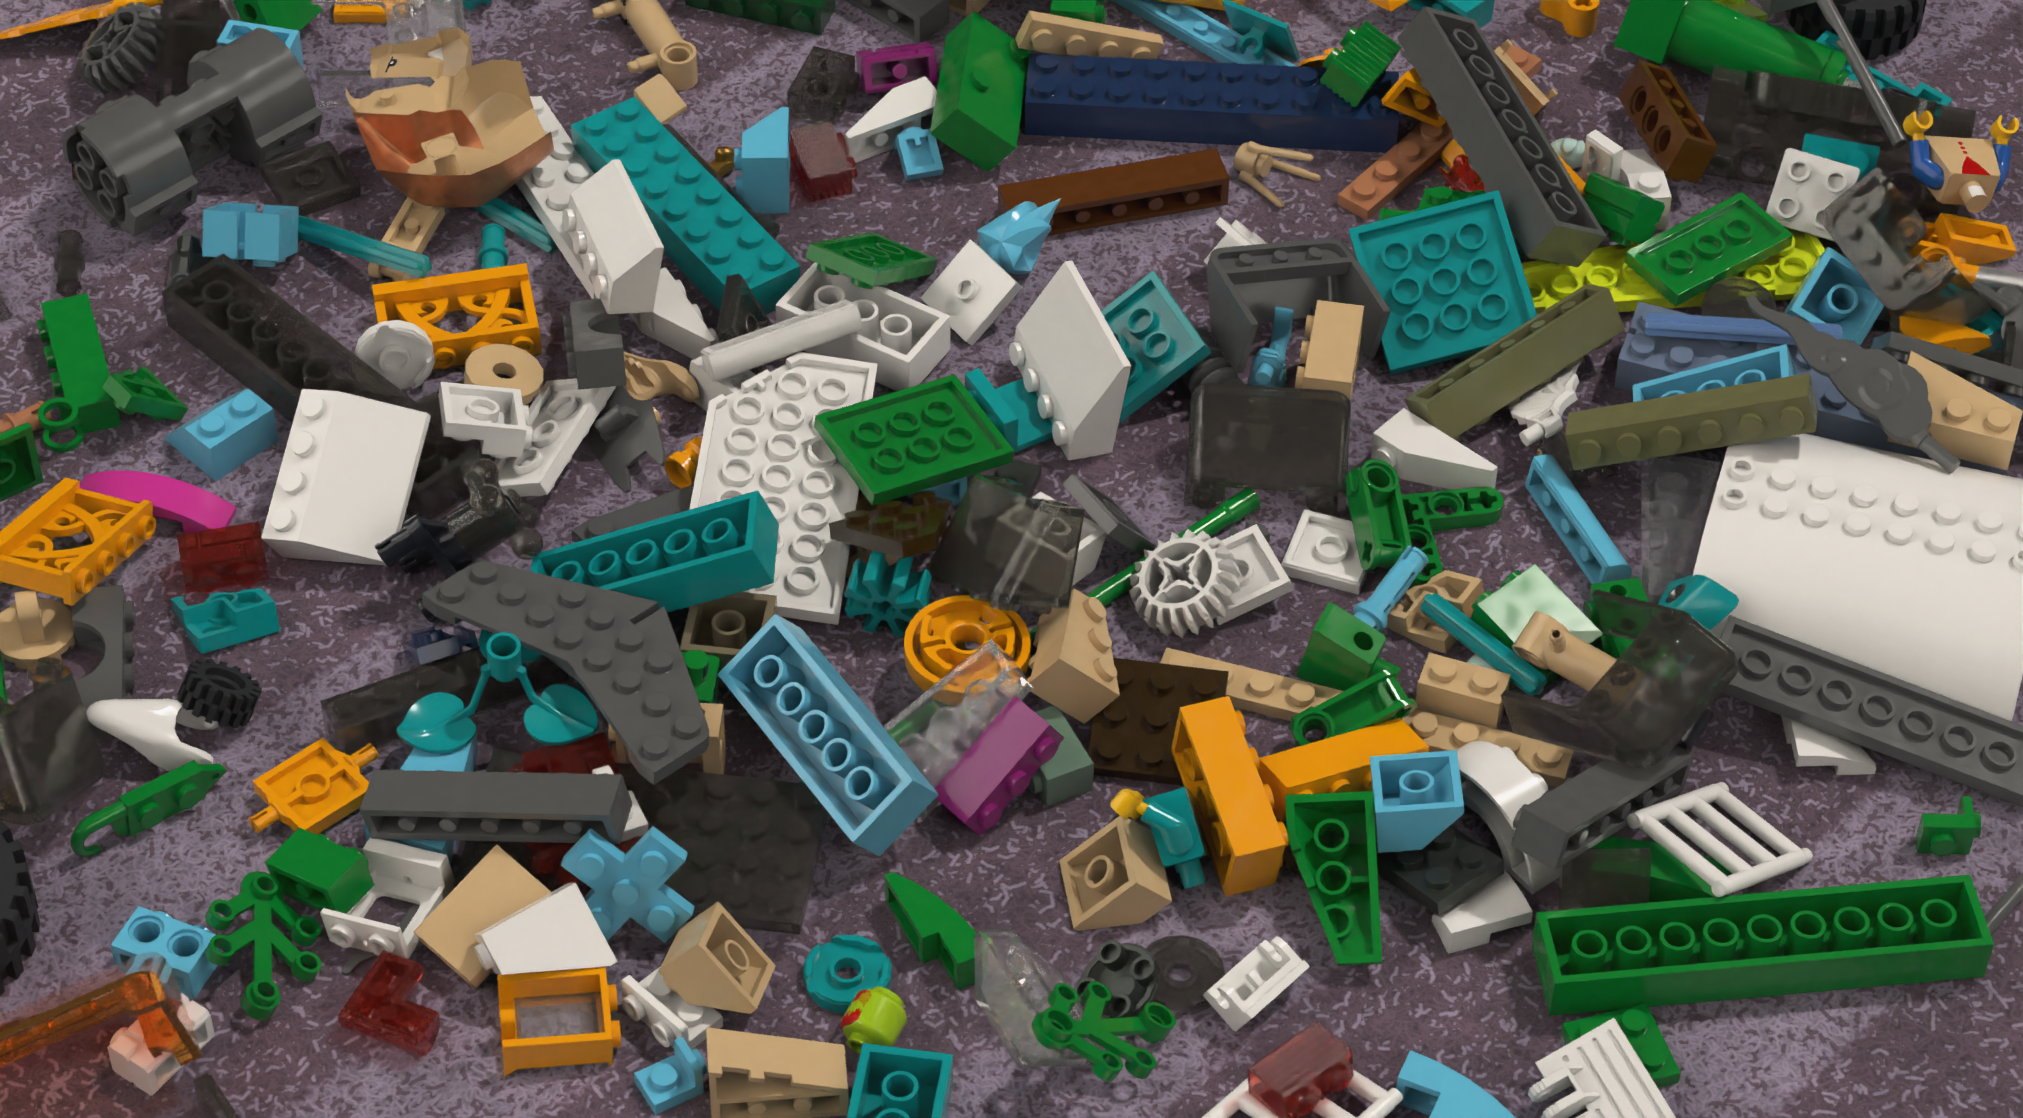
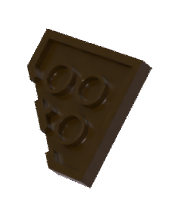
(897, 526)

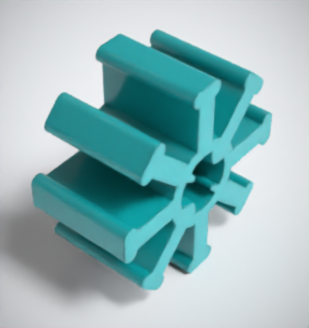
(886, 592)

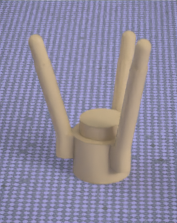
(1254, 161)

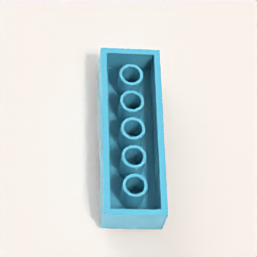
(827, 735)

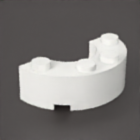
(1496, 788)

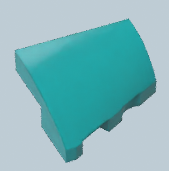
(227, 618)

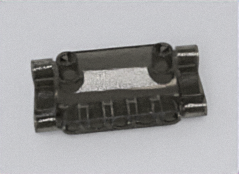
(1779, 109)

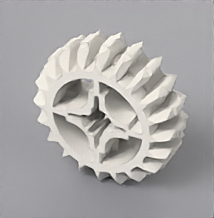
(1185, 583)

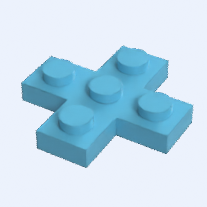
(631, 882)

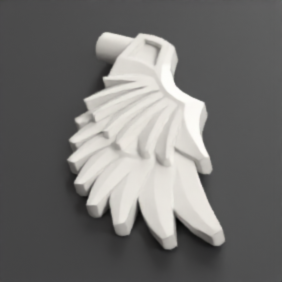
(1544, 406)

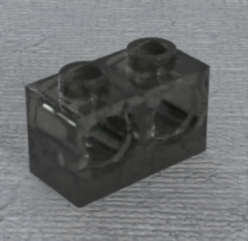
(822, 86)

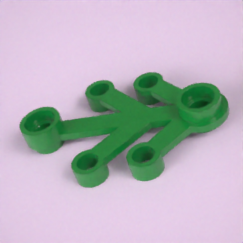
(263, 896)
(1060, 1031)

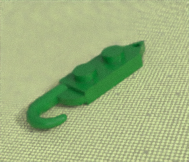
(149, 803)

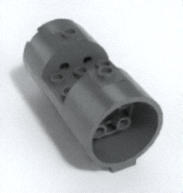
(239, 101)

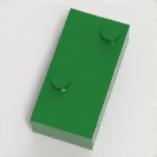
(980, 92)

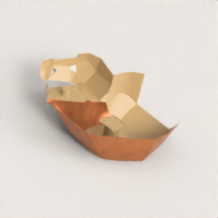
(460, 136)

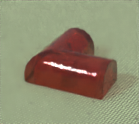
(381, 1009)

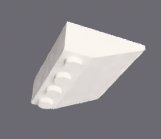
(1072, 365)
(344, 477)

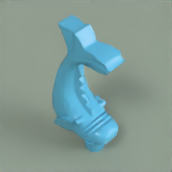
(1269, 363)

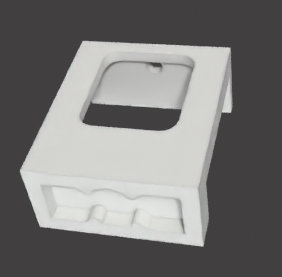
(397, 873)

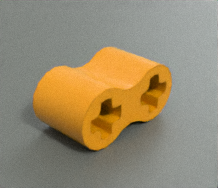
(1576, 16)

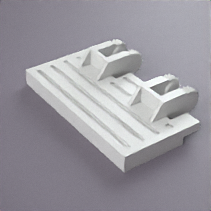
(1605, 1079)

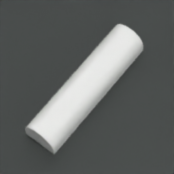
(781, 339)

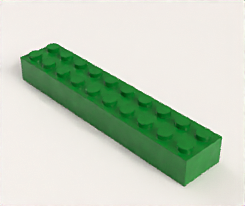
(1761, 944)

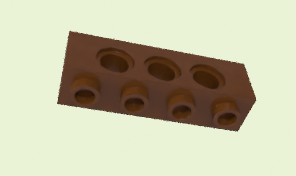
(1667, 122)

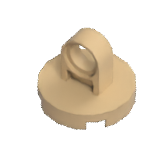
(35, 629)

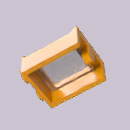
(557, 1018)

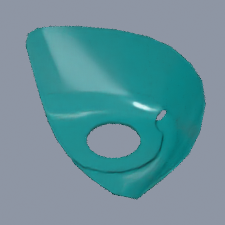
(1701, 599)

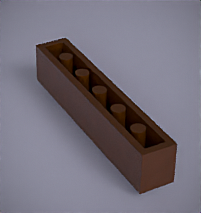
(1125, 191)

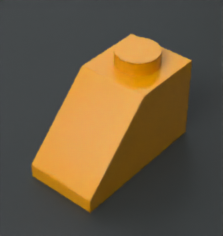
(1413, 99)

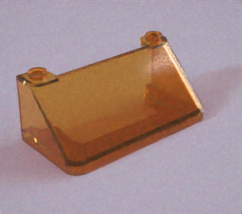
(135, 986)

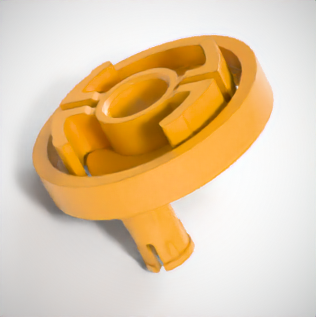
(953, 624)

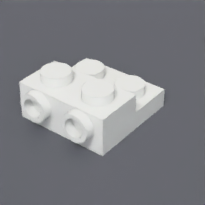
(486, 414)

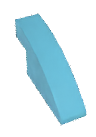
(1444, 1092)

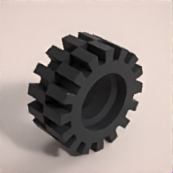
(219, 693)

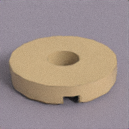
(509, 360)

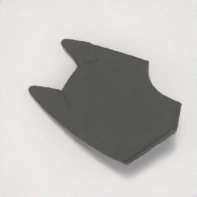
(625, 434)

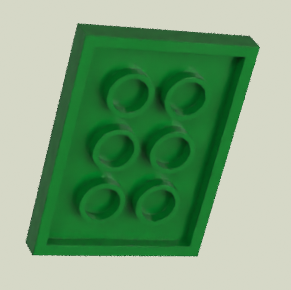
(913, 439)

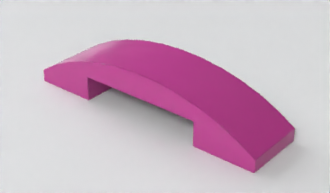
(170, 497)

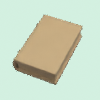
(482, 898)

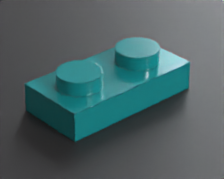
(1842, 151)

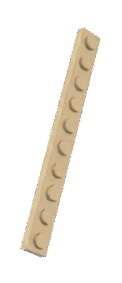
(1287, 696)

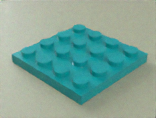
(1446, 279)

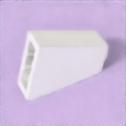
(545, 936)

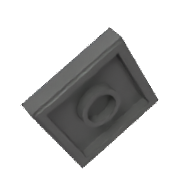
(1108, 515)

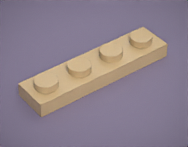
(1078, 37)

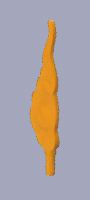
(73, 17)

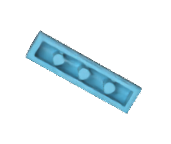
(1575, 522)

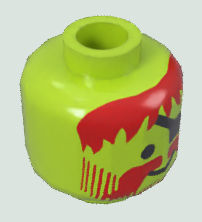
(873, 1018)

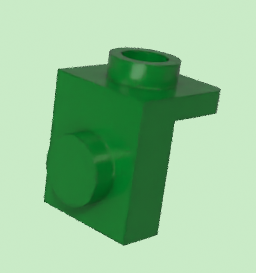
(1949, 832)

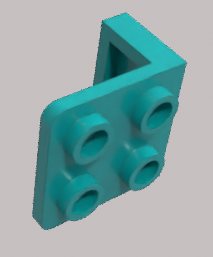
(1010, 409)

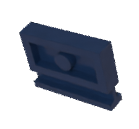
(435, 644)

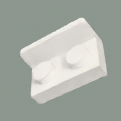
(667, 1011)

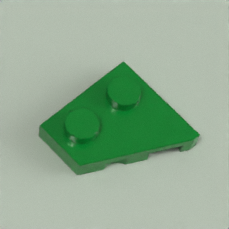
(143, 394)

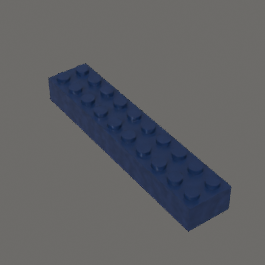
(1202, 104)

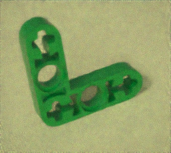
(1426, 519)

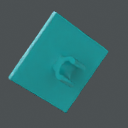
(1261, 31)

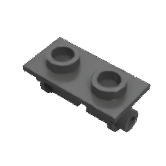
(185, 257)

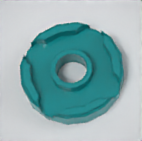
(844, 951)

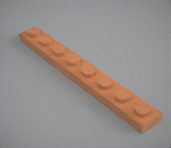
(1410, 157)

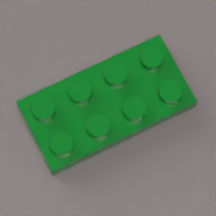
(1708, 248)
(870, 260)

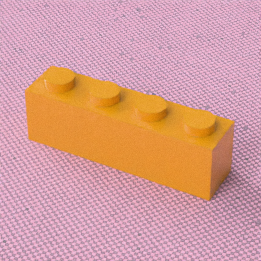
(1335, 762)

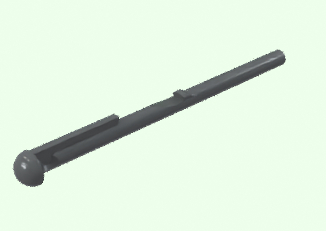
(1863, 73)

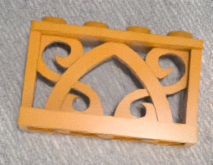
(478, 293)
(111, 523)

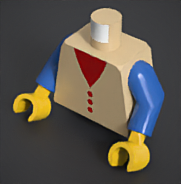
(1960, 168)

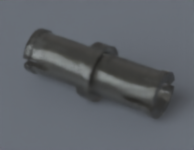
(69, 263)

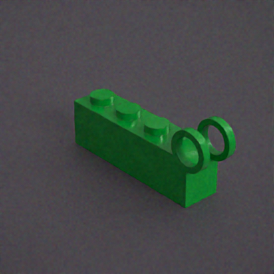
(80, 372)

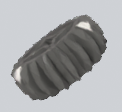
(119, 48)

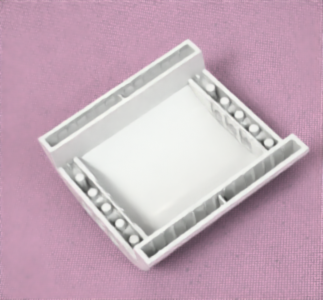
(1876, 561)

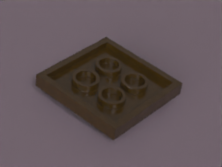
(1138, 728)

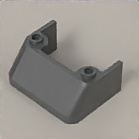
(1293, 275)

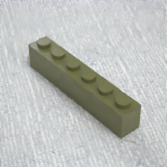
(1518, 362)
(1692, 421)

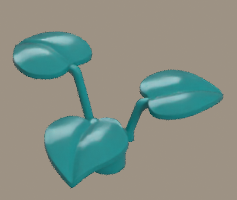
(556, 718)

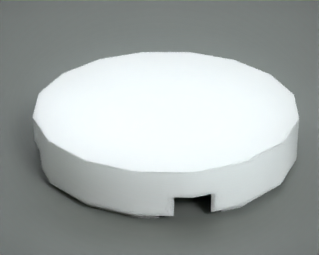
(397, 352)

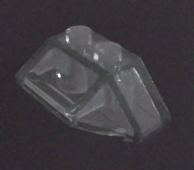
(1012, 990)

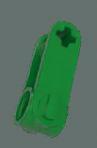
(1377, 514)
(1355, 708)

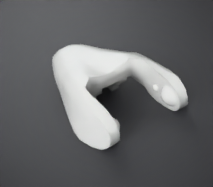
(150, 728)

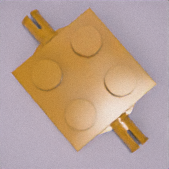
(313, 788)

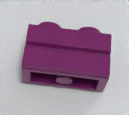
(895, 66)

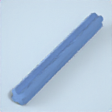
(1725, 328)

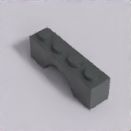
(594, 345)
(102, 626)

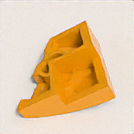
(1945, 334)

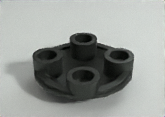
(1129, 975)

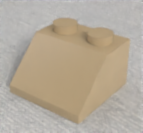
(1115, 877)
(717, 964)

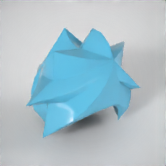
(1018, 236)

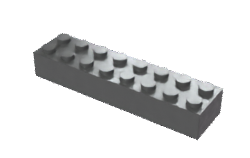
(1501, 137)

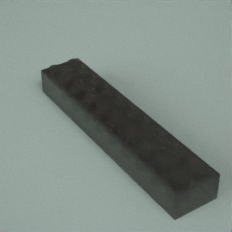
(282, 352)

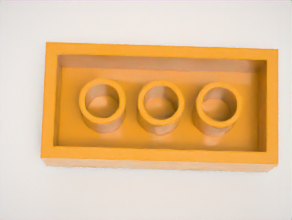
(1229, 795)

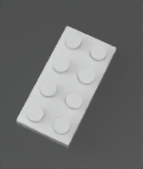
(559, 423)

